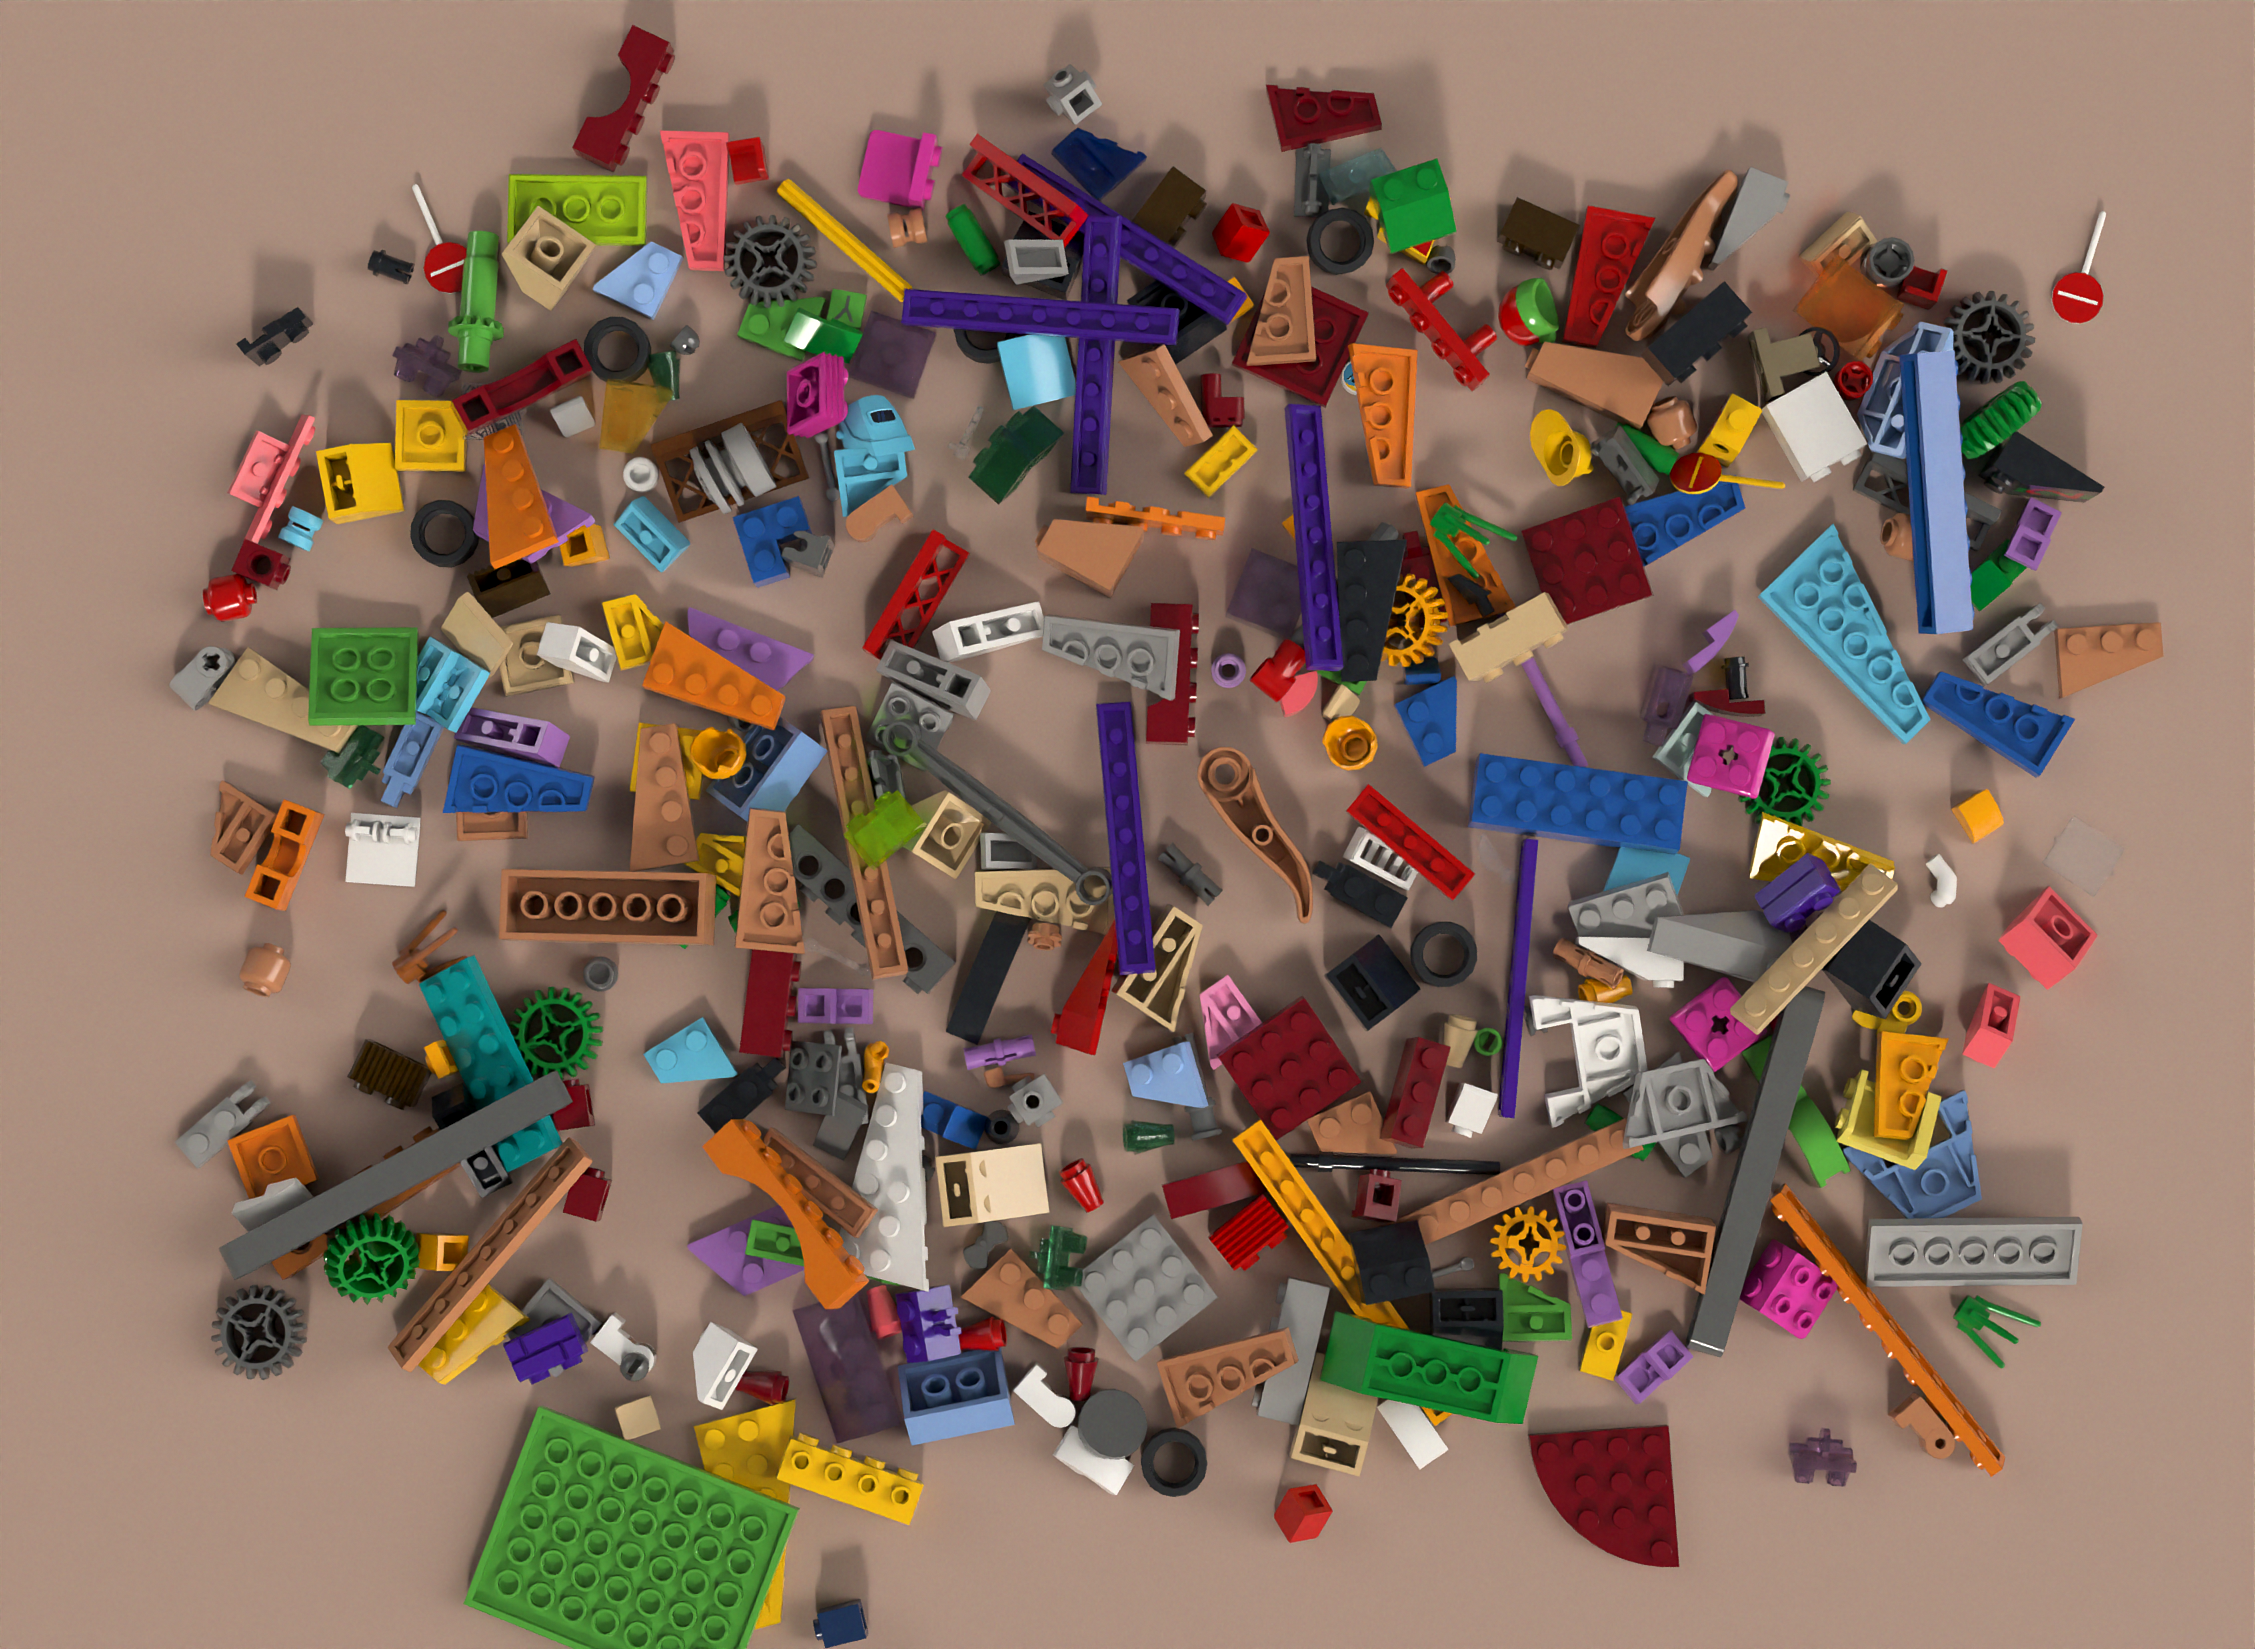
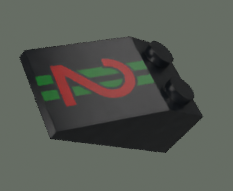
(2029, 470)

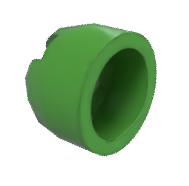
(1482, 1037)

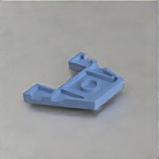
(1942, 1181)

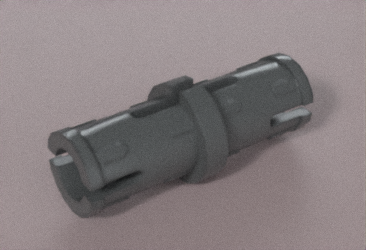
(1190, 874)

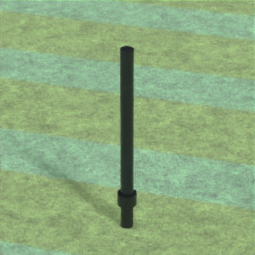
(1327, 1162)

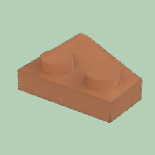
(240, 828)
(1351, 1128)

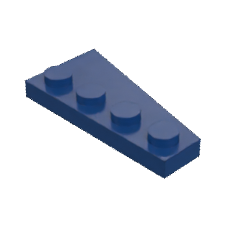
(1679, 517)
(2010, 727)
(503, 783)

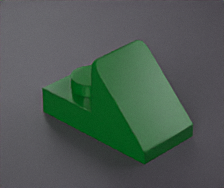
(1993, 576)

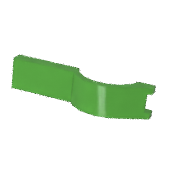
(1806, 1124)
(779, 1244)

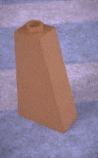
(1600, 380)

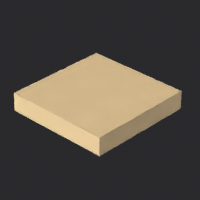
(476, 634)
(522, 668)

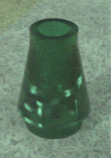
(665, 371)
(1146, 1136)

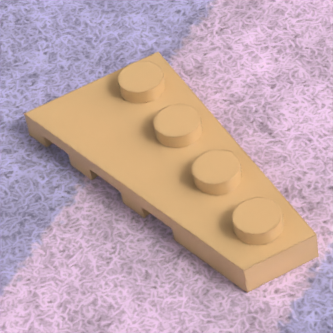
(275, 699)
(1044, 896)

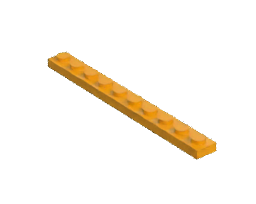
(1314, 1226)

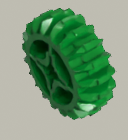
(1998, 419)
(1797, 791)
(550, 1018)
(361, 1274)

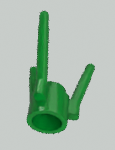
(1451, 520)
(1973, 1314)

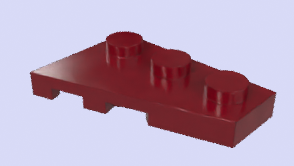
(1320, 117)

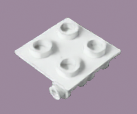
(382, 849)

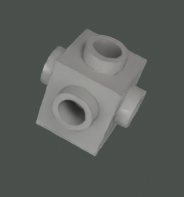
(1072, 94)
(1044, 1091)

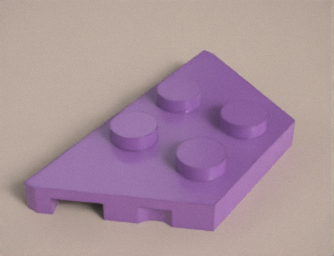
(564, 517)
(754, 653)
(726, 1255)

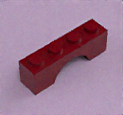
(606, 137)
(521, 389)
(1169, 719)

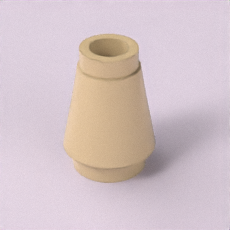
(1459, 1035)

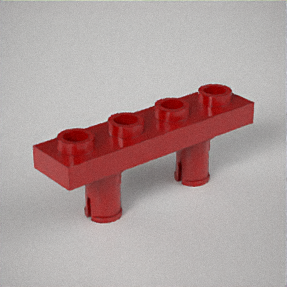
(1445, 341)

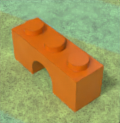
(292, 841)

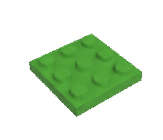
(363, 676)

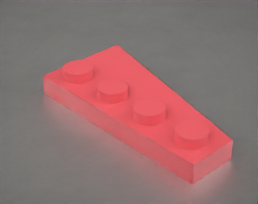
(700, 190)

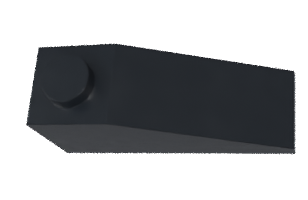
(483, 1168)

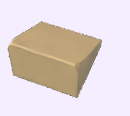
(1340, 704)
(637, 1417)

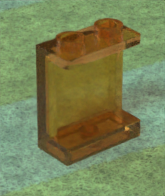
(1849, 308)

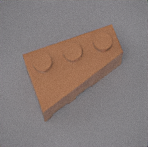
(1663, 1240)

